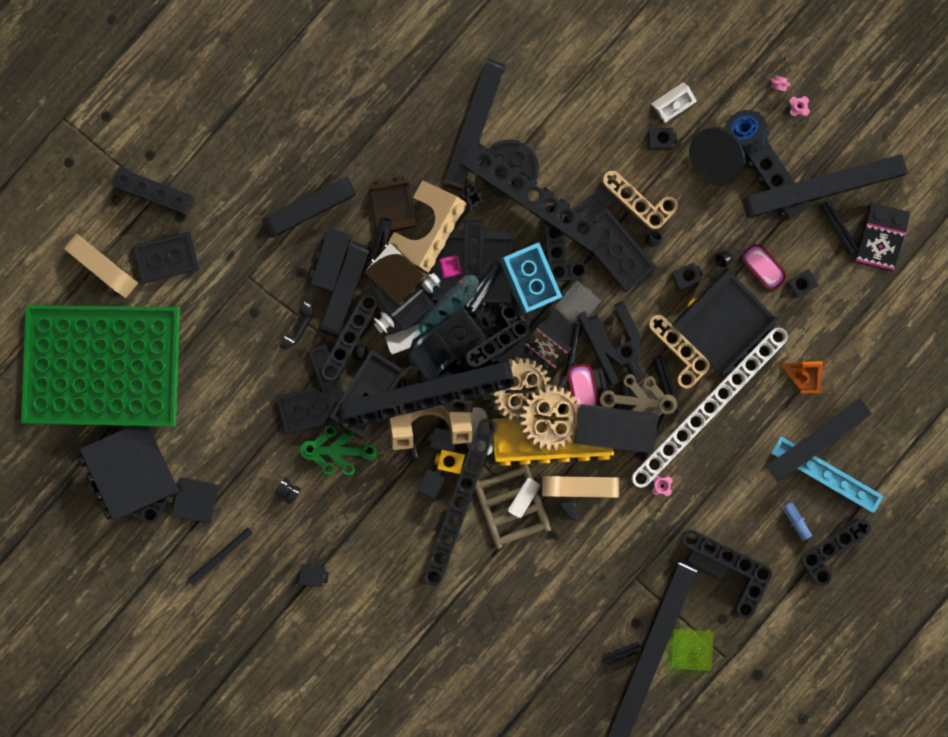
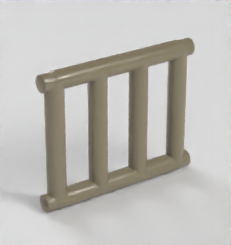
(492, 523)

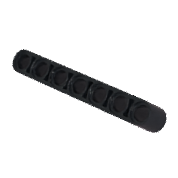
(475, 121)

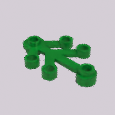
(335, 451)

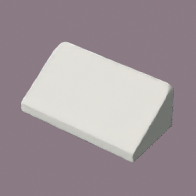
(674, 102)
(402, 340)
(524, 497)

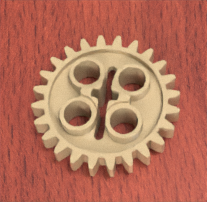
(521, 370)
(548, 434)

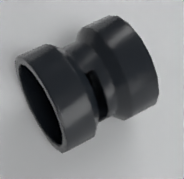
(288, 491)

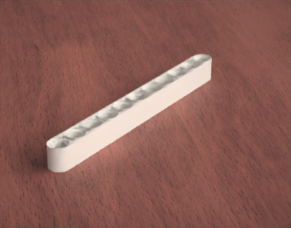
(718, 403)

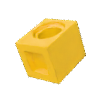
(459, 458)

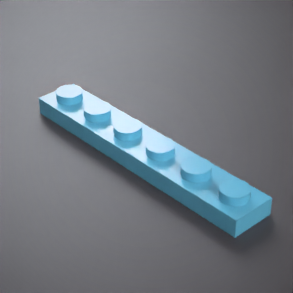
(833, 478)

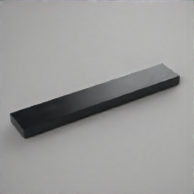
(818, 440)

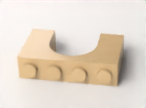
(447, 212)
(458, 423)

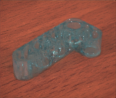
(448, 305)

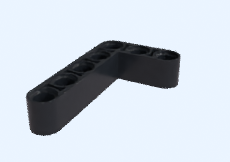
(733, 563)

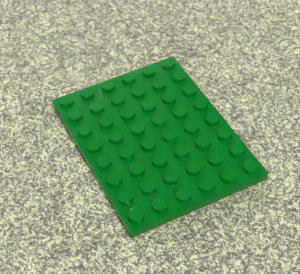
(100, 365)

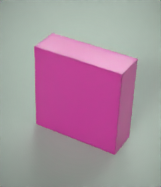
(450, 266)

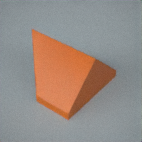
(805, 375)

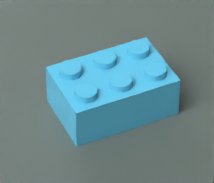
(530, 278)

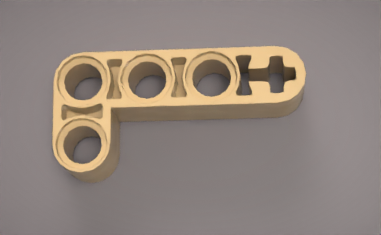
(636, 197)
(101, 265)
(676, 347)
(580, 486)

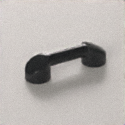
(289, 341)

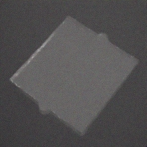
(576, 301)

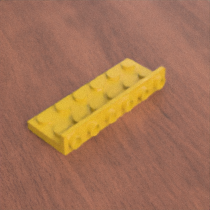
(513, 446)

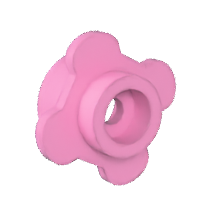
(779, 83)
(799, 101)
(666, 489)

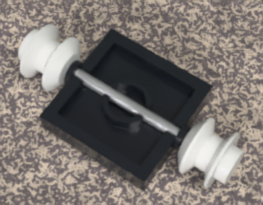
(411, 310)

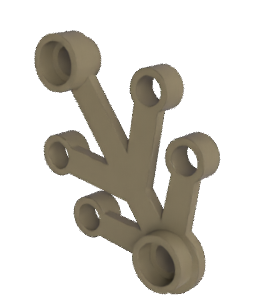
(642, 400)

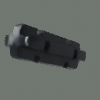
(622, 653)

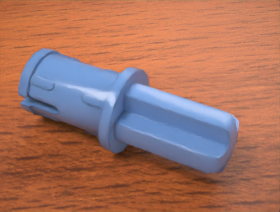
(797, 521)

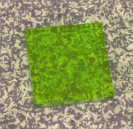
(692, 649)

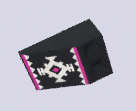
(882, 236)
(546, 347)

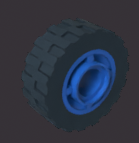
(749, 128)

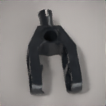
(633, 345)

